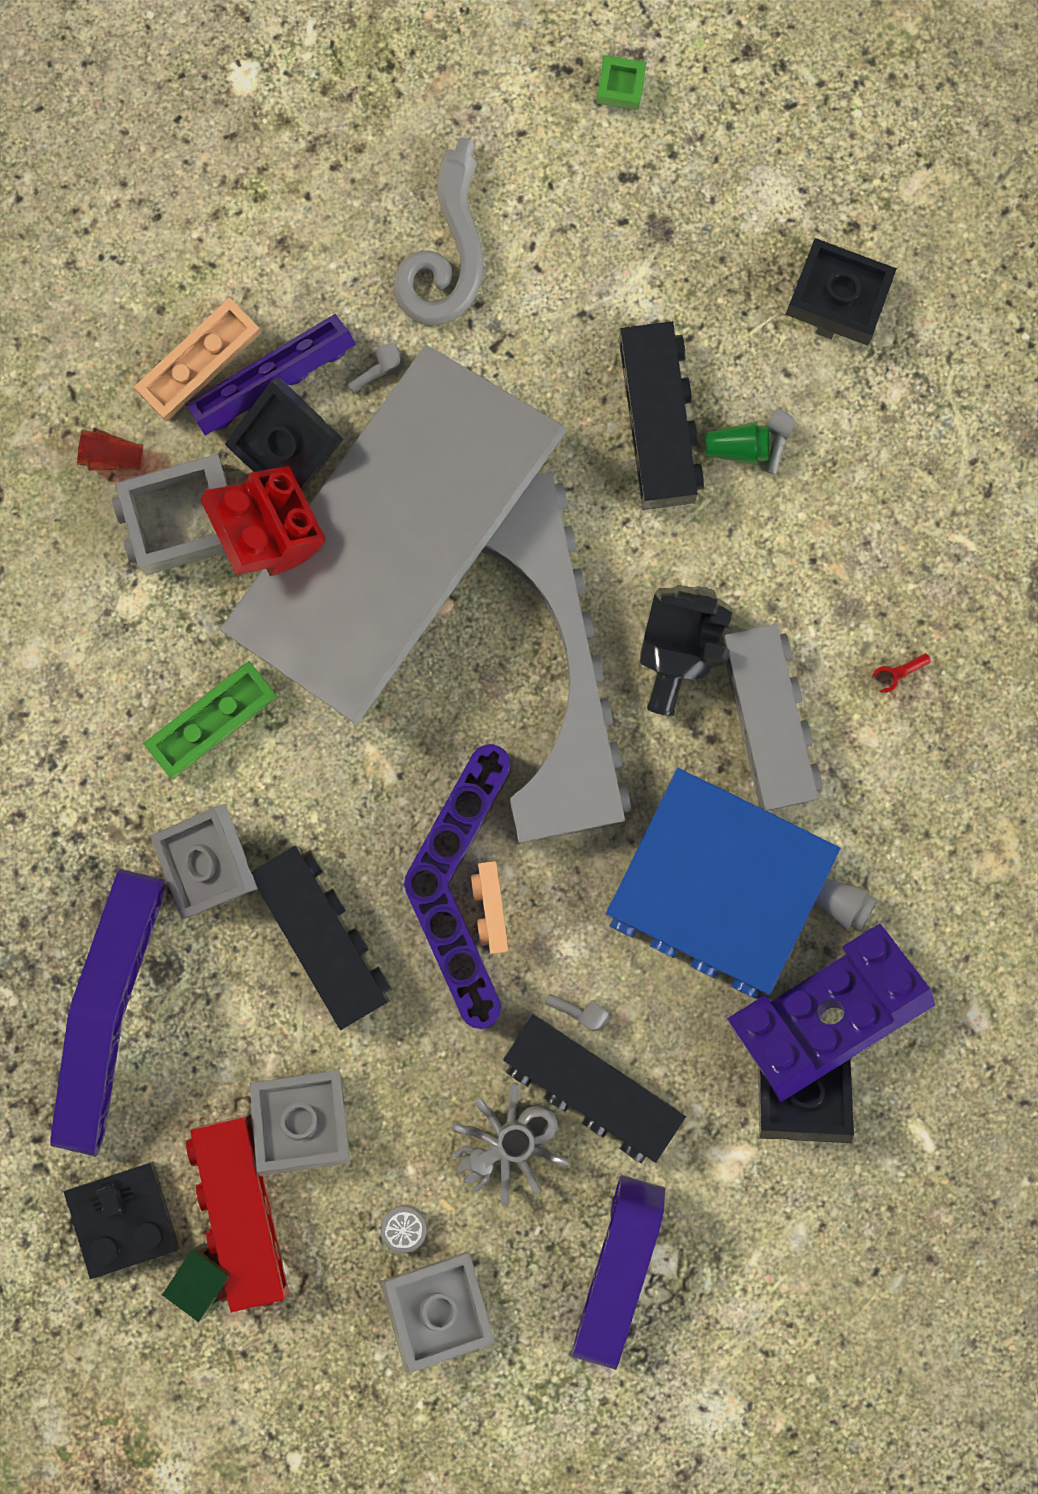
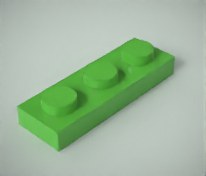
(210, 720)

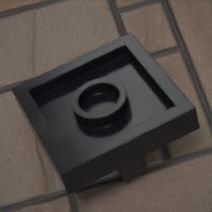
(841, 292)
(283, 433)
(814, 1113)
(121, 1220)

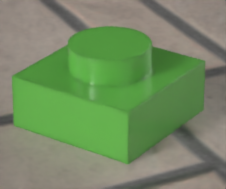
(621, 82)

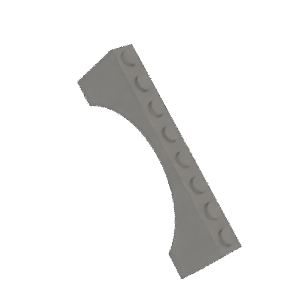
(578, 780)

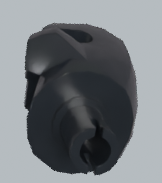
(682, 640)

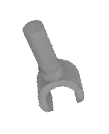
(389, 361)
(781, 426)
(592, 1017)

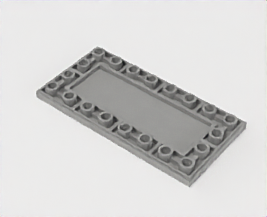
(399, 531)

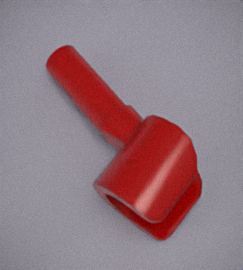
(902, 670)

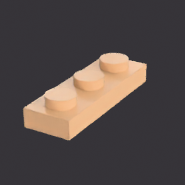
(198, 359)

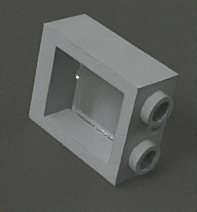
(167, 516)

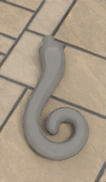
(452, 187)

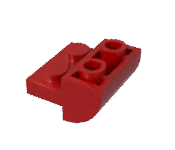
(264, 522)

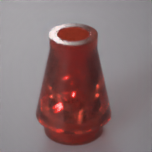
(107, 451)

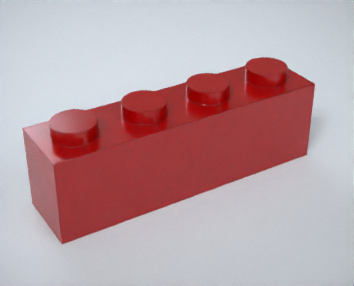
(238, 1213)

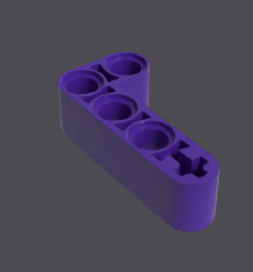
(620, 1272)

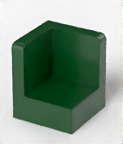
(197, 1284)

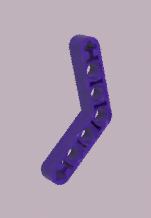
(444, 869)
(99, 1010)

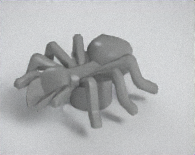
(514, 1144)

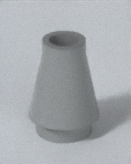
(846, 903)

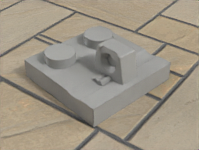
(203, 861)
(299, 1123)
(437, 1312)

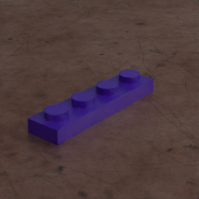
(290, 362)

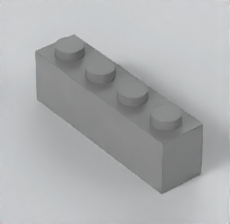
(770, 718)

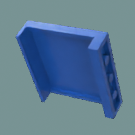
(721, 883)

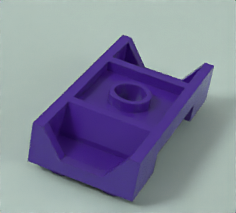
(871, 986)

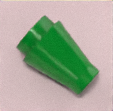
(740, 443)

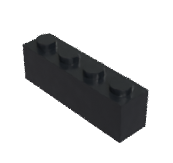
(659, 416)
(320, 937)
(594, 1089)

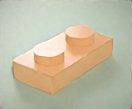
(492, 927)

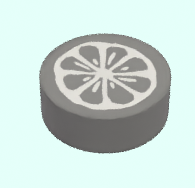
(403, 1229)

